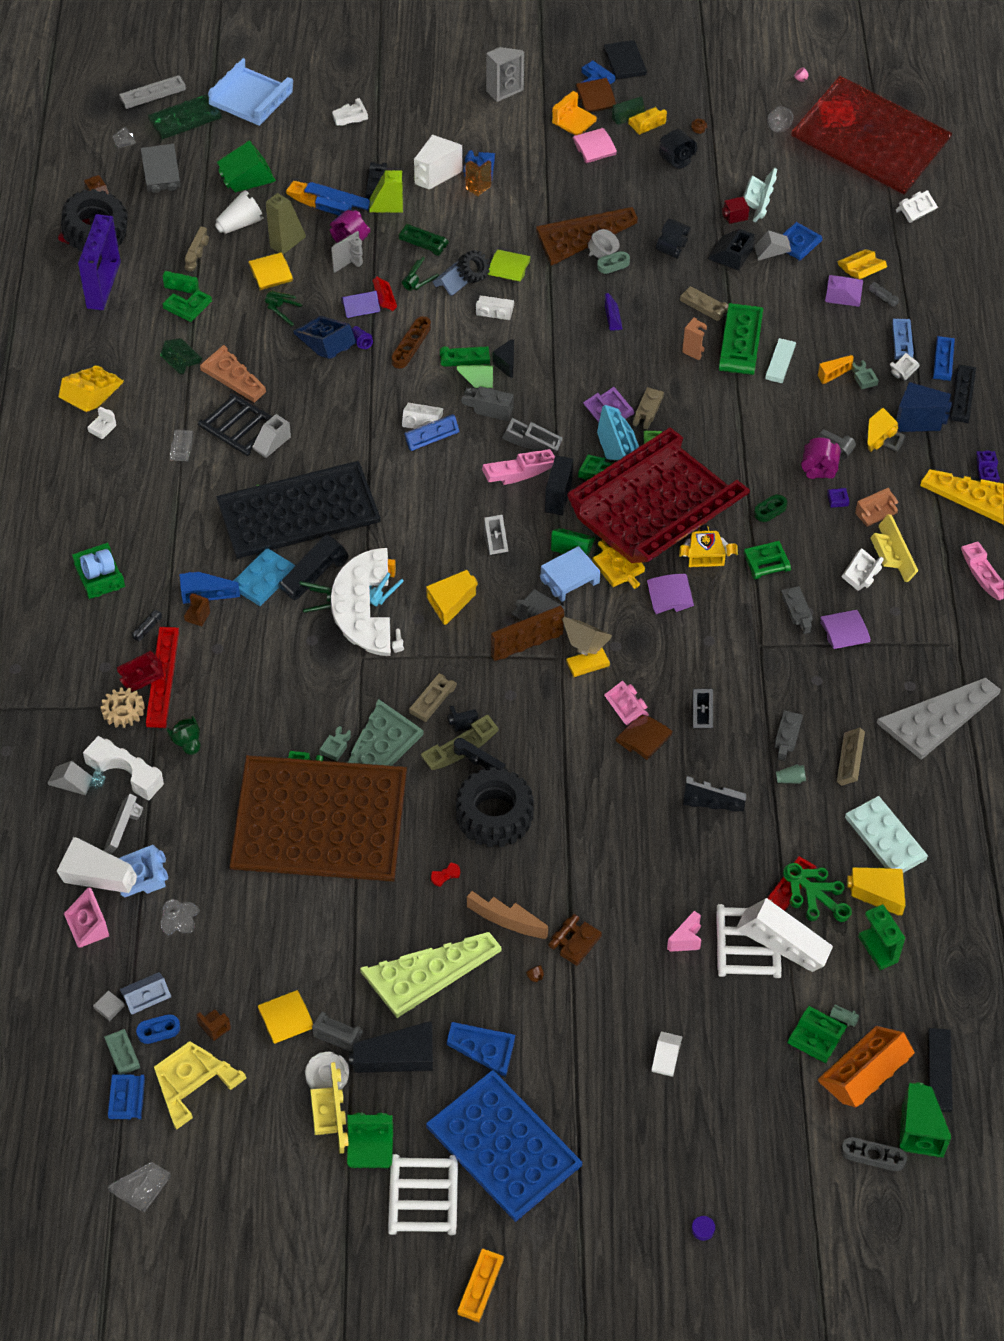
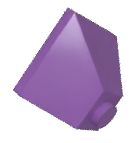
(844, 290)

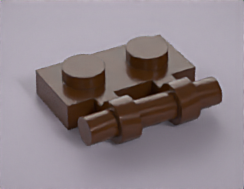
(580, 943)

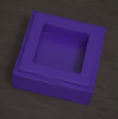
(838, 497)

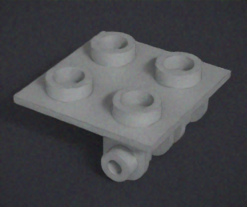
(347, 251)

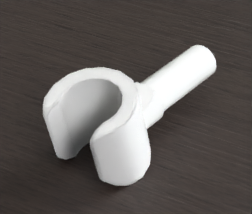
(398, 644)

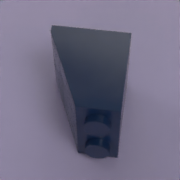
(923, 409)

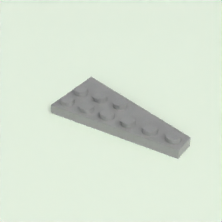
(934, 720)

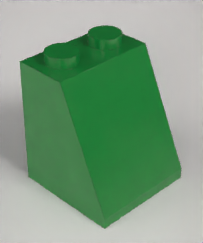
(245, 168)
(922, 1123)

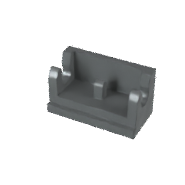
(336, 1032)

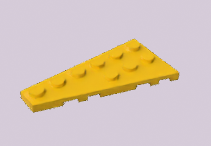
(982, 496)

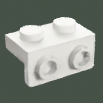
(862, 569)

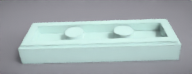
(780, 360)

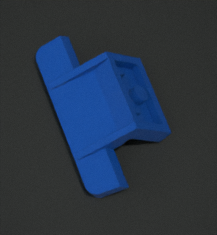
(334, 200)

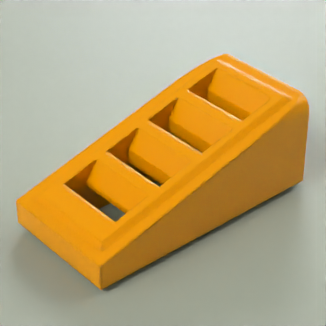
(834, 368)

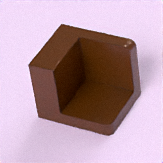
(198, 610)
(214, 1024)

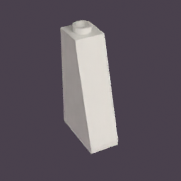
(95, 868)

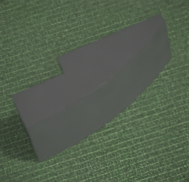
(531, 436)

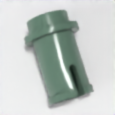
(844, 1015)

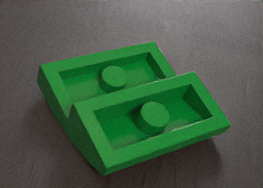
(817, 1034)

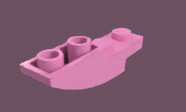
(523, 467)

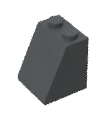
(160, 168)

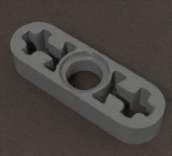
(882, 1149)

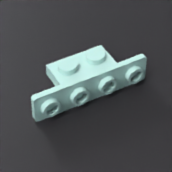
(758, 193)

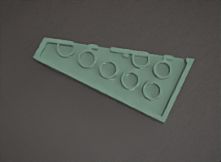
(385, 737)

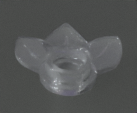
(180, 919)

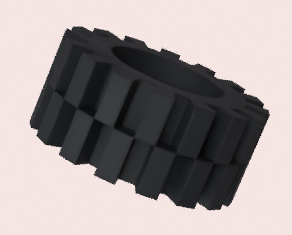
(481, 263)

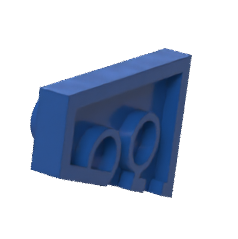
(483, 1045)

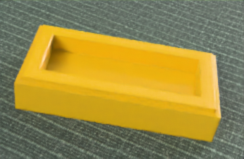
(584, 664)

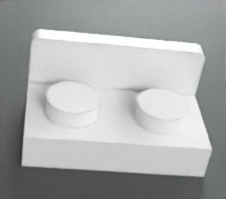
(918, 206)
(494, 307)
(418, 415)

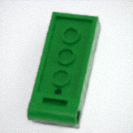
(741, 339)

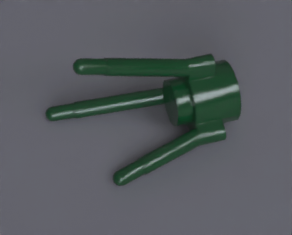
(411, 281)
(276, 299)
(318, 588)

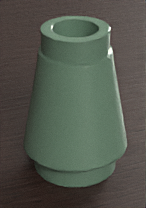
(793, 774)

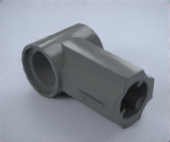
(846, 443)

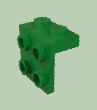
(370, 1140)

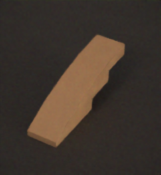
(512, 918)

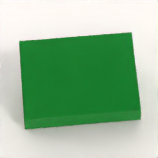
(566, 540)

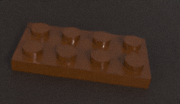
(527, 633)

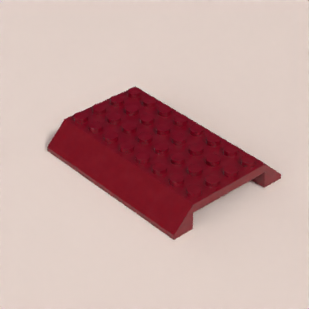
(652, 498)

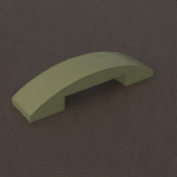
(479, 734)

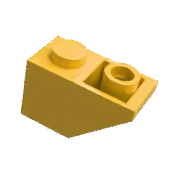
(880, 428)

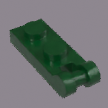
(423, 239)

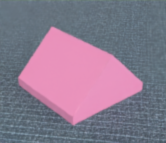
(86, 920)

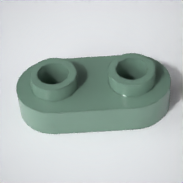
(613, 262)

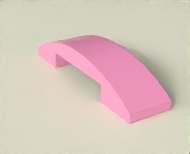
(982, 570)

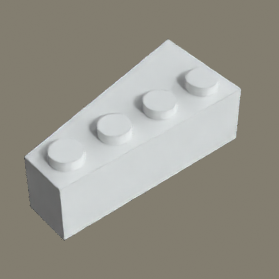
(784, 935)

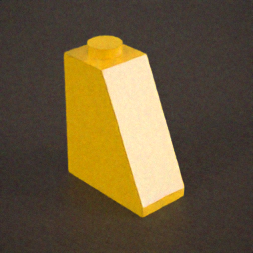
(451, 595)
(879, 887)

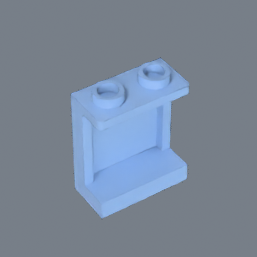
(569, 572)

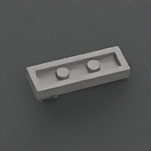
(127, 810)

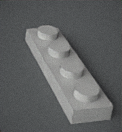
(152, 92)

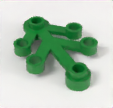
(815, 889)

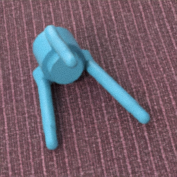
(376, 593)

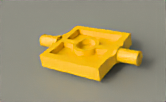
(616, 567)

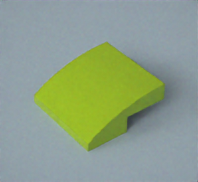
(509, 265)

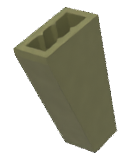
(283, 224)

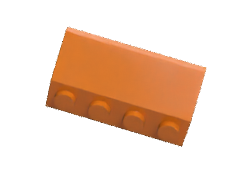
(867, 1065)

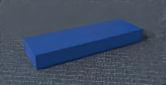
(943, 358)
(431, 432)

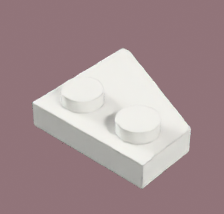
(350, 114)

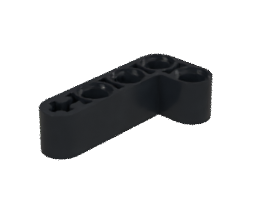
(313, 566)

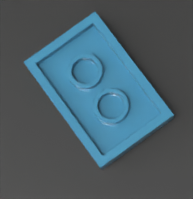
(263, 576)

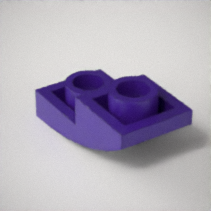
(987, 466)

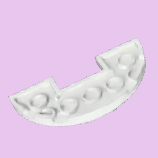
(352, 602)

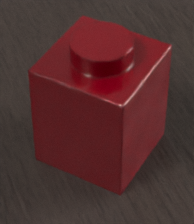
(735, 210)

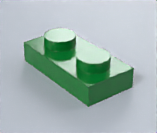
(180, 282)

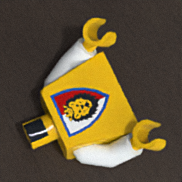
(706, 548)

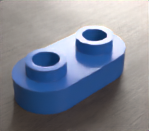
(157, 1027)

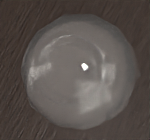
(780, 119)

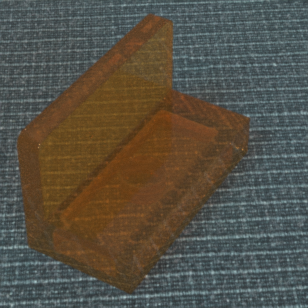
(478, 177)

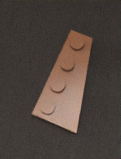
(231, 373)

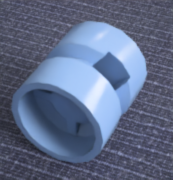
(95, 564)

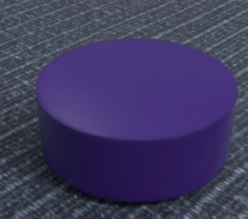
(703, 1228)

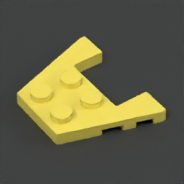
(187, 1071)

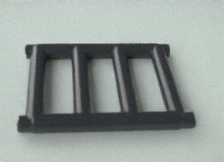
(232, 441)

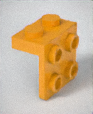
(570, 116)

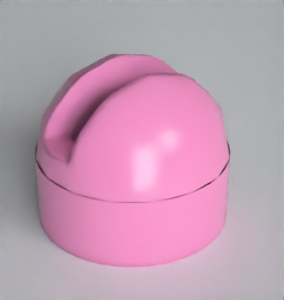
(801, 74)

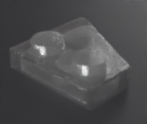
(141, 1186)

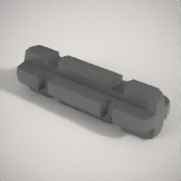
(883, 294)

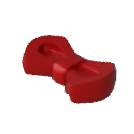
(439, 878)

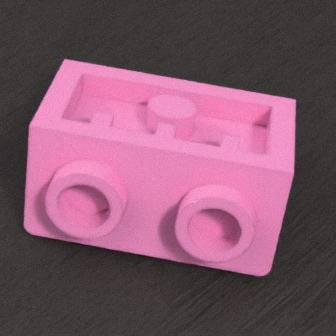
(625, 702)

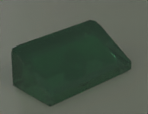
(623, 111)

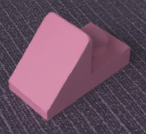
(684, 937)

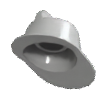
(603, 243)

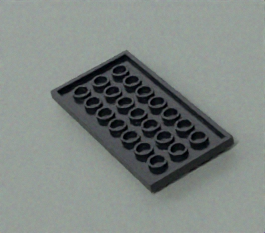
(298, 509)

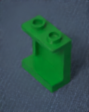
(104, 583)
(883, 938)

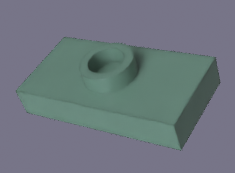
(122, 1052)

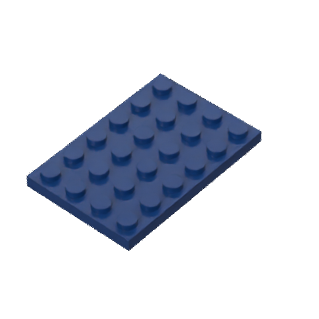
(504, 1145)

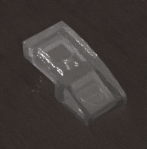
(181, 445)

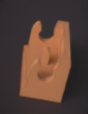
(693, 339)
(876, 507)

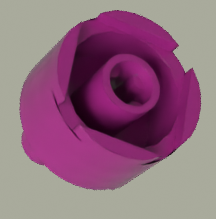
(347, 224)
(821, 458)

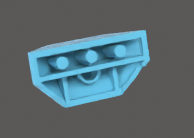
(615, 434)

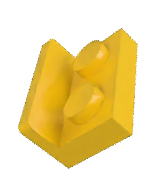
(648, 120)

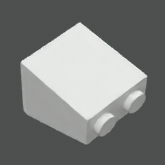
(437, 162)

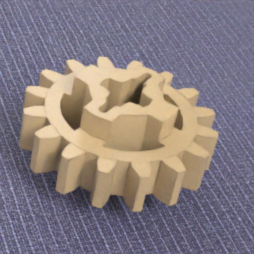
(122, 707)

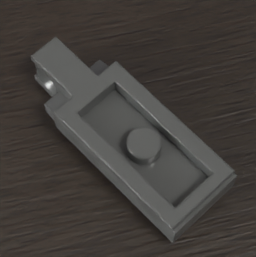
(797, 608)
(788, 733)

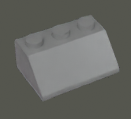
(504, 72)

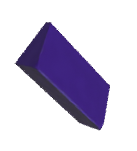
(612, 313)

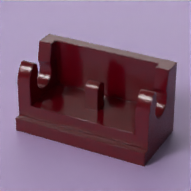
(140, 671)

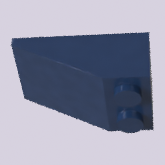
(326, 336)

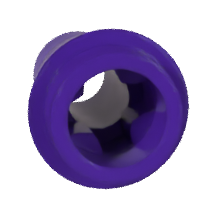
(362, 338)

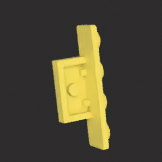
(893, 549)
(326, 1109)

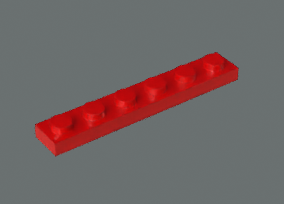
(161, 689)

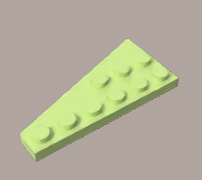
(423, 973)

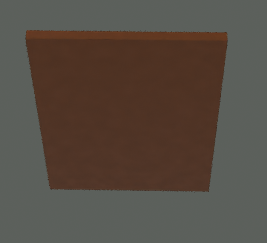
(319, 818)

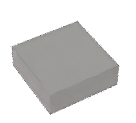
(108, 1005)

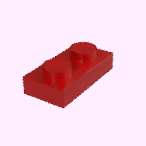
(384, 293)

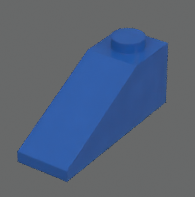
(207, 586)

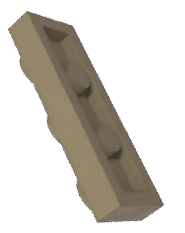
(850, 756)

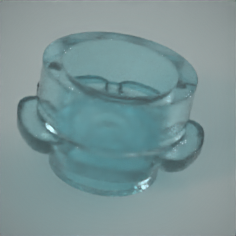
(98, 779)

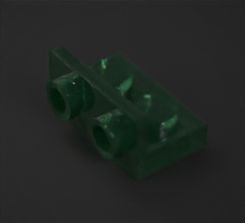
(179, 354)

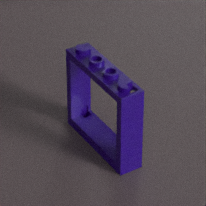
(102, 242)

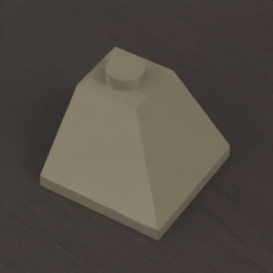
(584, 636)

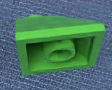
(478, 374)

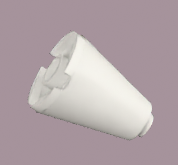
(239, 214)

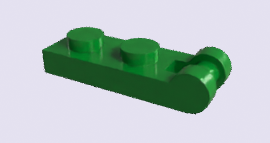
(464, 356)

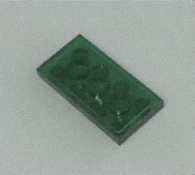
(184, 116)

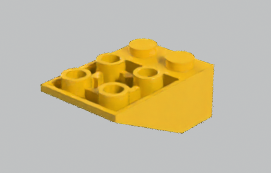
(88, 387)

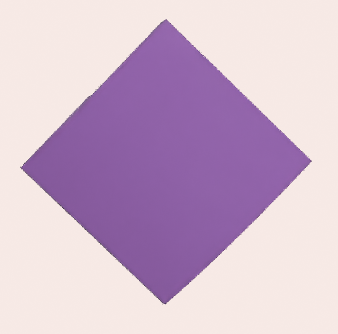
(609, 398)
(670, 593)
(845, 629)

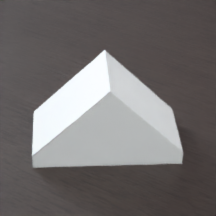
(666, 1053)

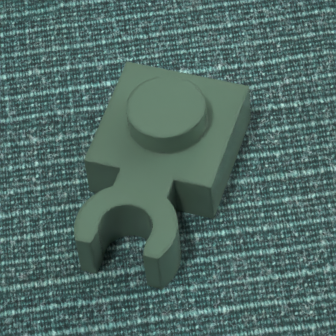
(863, 376)
(335, 746)

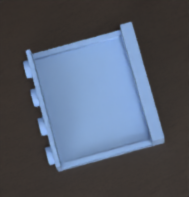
(249, 93)

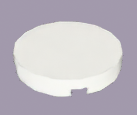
(319, 1074)

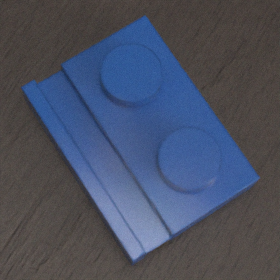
(126, 1097)

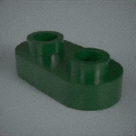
(767, 509)

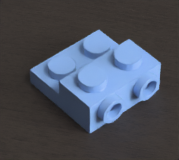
(148, 868)

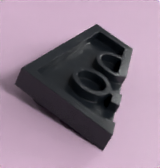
(713, 798)

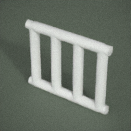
(722, 949)
(450, 1205)

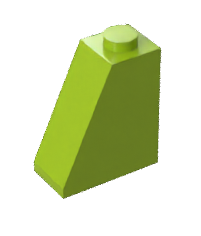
(388, 193)

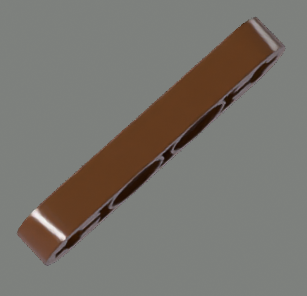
(407, 355)

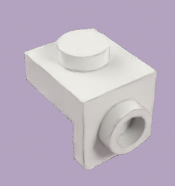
(904, 367)
(103, 423)

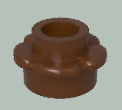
(699, 126)

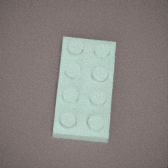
(886, 835)

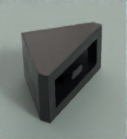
(504, 358)
(702, 707)

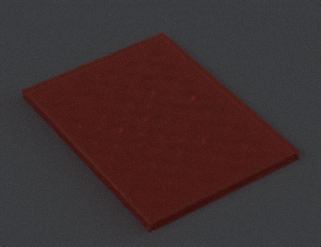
(871, 134)

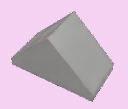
(772, 245)
(495, 534)
(71, 778)

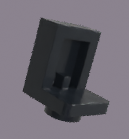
(462, 720)

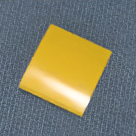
(862, 264)
(271, 271)
(285, 1016)

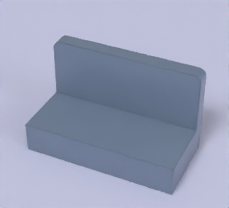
(450, 280)
(145, 993)

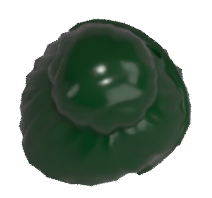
(186, 735)

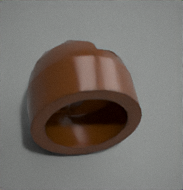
(535, 973)

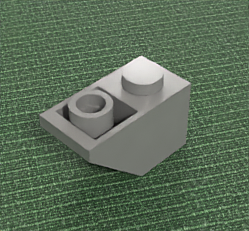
(272, 436)

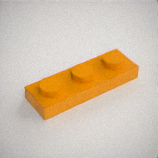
(480, 1285)

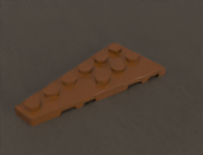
(573, 235)

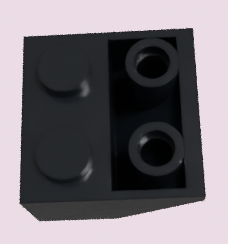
(733, 249)

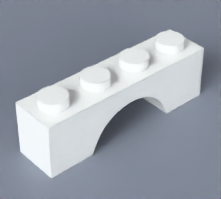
(105, 755)

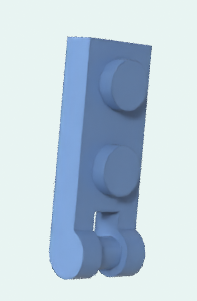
(902, 337)

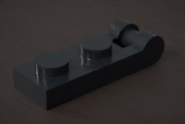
(375, 176)
(476, 755)

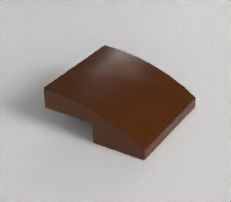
(596, 95)
(644, 736)

